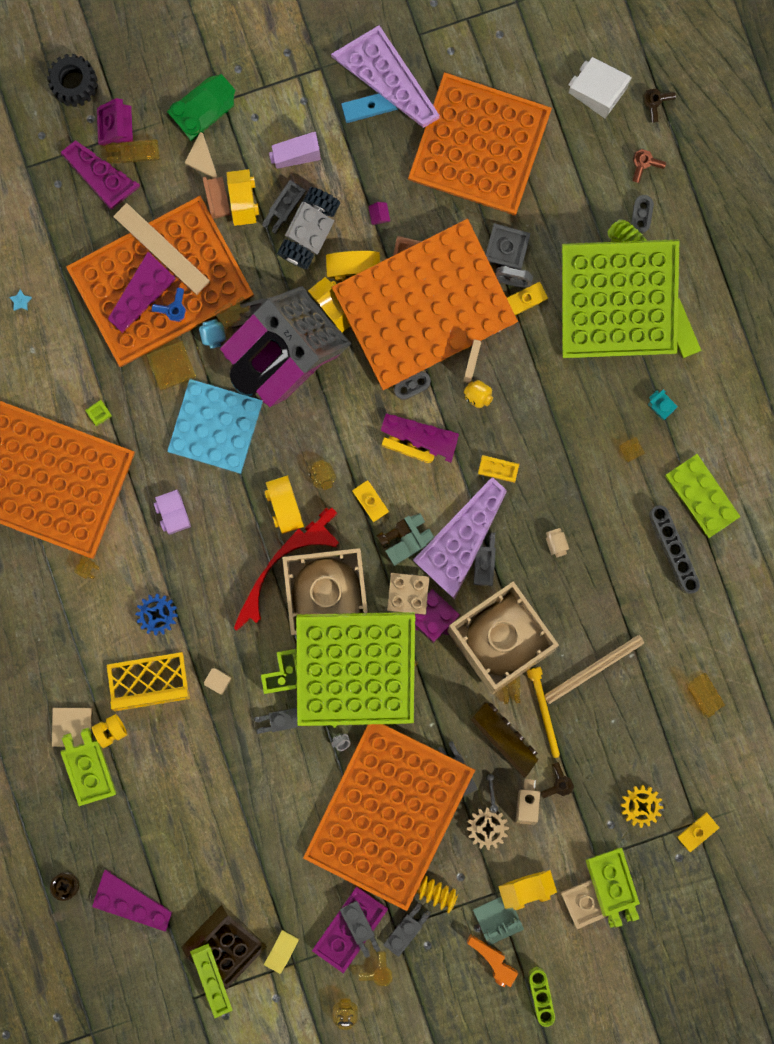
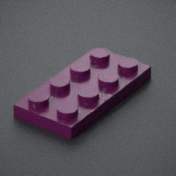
(337, 942)

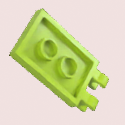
(87, 769)
(613, 886)

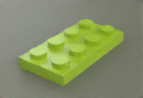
(702, 496)

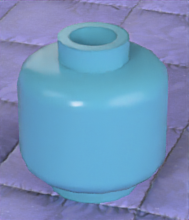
(212, 333)

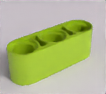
(545, 1005)

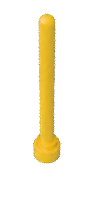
(535, 676)

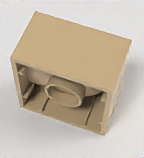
(324, 584)
(502, 638)

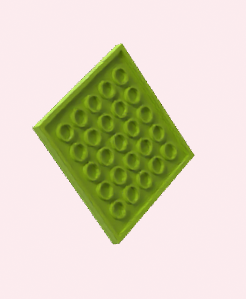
(620, 298)
(355, 668)

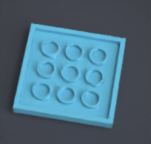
(215, 426)

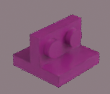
(114, 122)

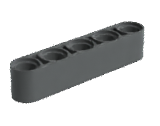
(682, 555)

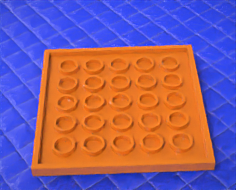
(480, 144)

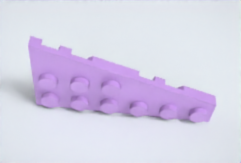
(382, 68)
(456, 545)

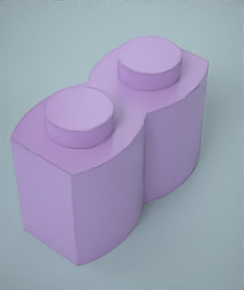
(172, 512)

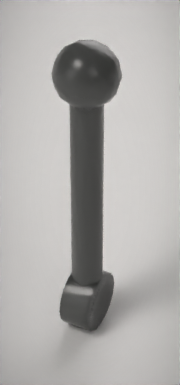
(493, 808)

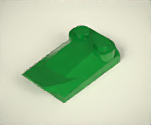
(203, 106)

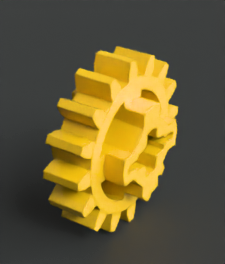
(648, 800)

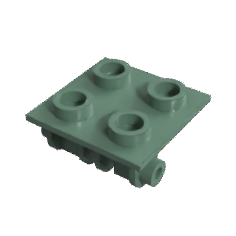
(497, 921)

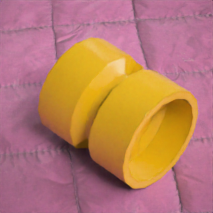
(115, 727)

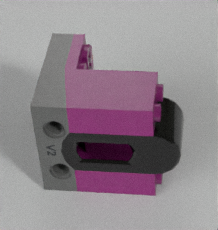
(282, 346)

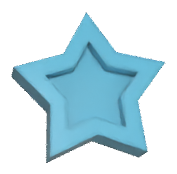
(20, 301)

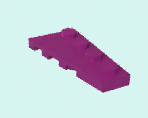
(144, 288)

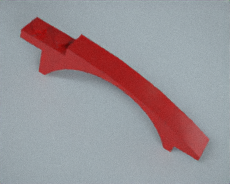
(315, 535)

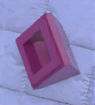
(379, 213)

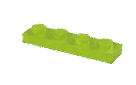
(211, 980)

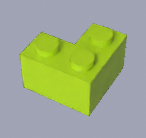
(286, 677)

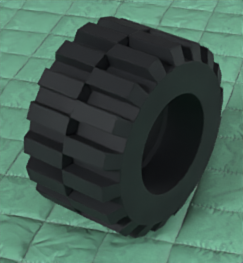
(62, 69)

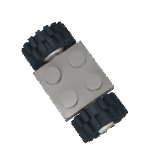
(309, 228)

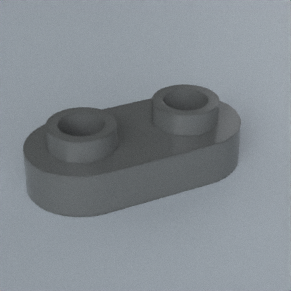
(642, 215)
(514, 277)
(412, 386)

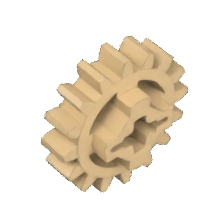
(479, 828)

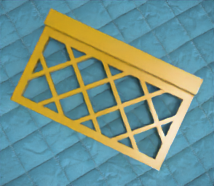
(150, 698)

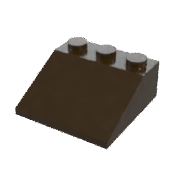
(230, 942)

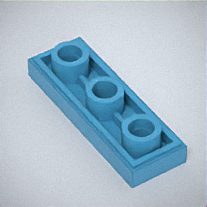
(359, 108)

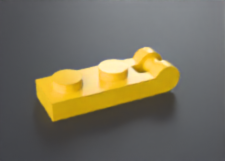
(409, 450)

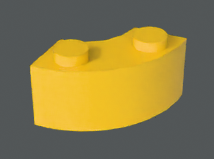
(241, 197)
(349, 263)
(327, 301)
(284, 504)
(527, 889)

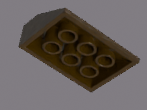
(504, 739)

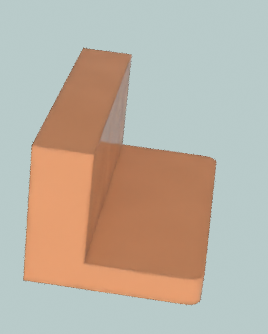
(216, 197)

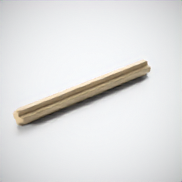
(594, 669)

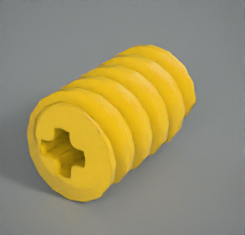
(437, 894)

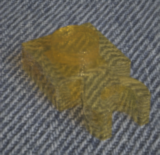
(229, 314)

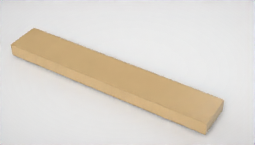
(161, 249)

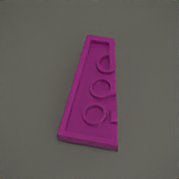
(105, 180)
(430, 437)
(127, 902)

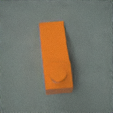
(502, 973)

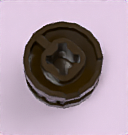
(64, 886)

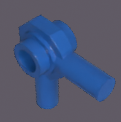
(175, 310)

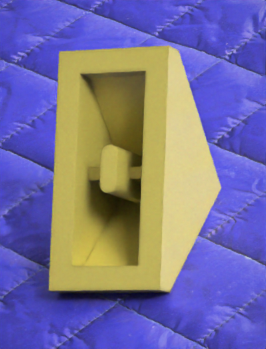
(281, 952)

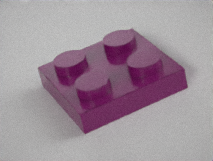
(437, 618)

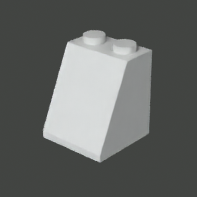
(599, 86)

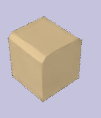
(217, 680)

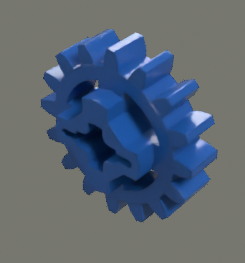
(160, 606)

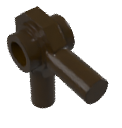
(653, 98)
(562, 785)

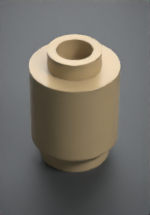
(557, 542)

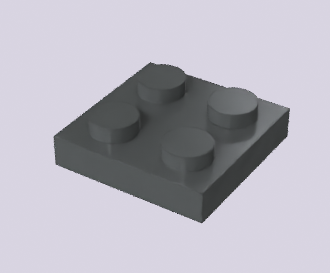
(507, 246)

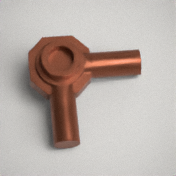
(642, 160)

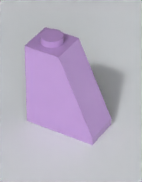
(296, 151)

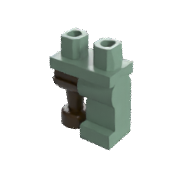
(410, 538)

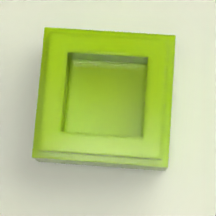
(98, 413)

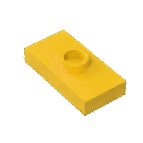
(527, 298)
(498, 469)
(370, 501)
(698, 832)

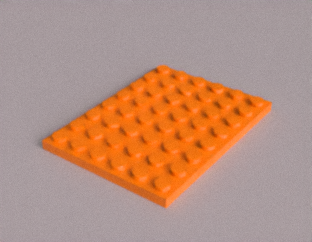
(108, 271)
(424, 304)
(57, 480)
(389, 814)

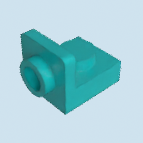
(661, 404)

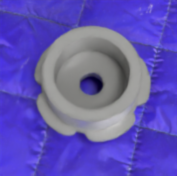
(341, 742)

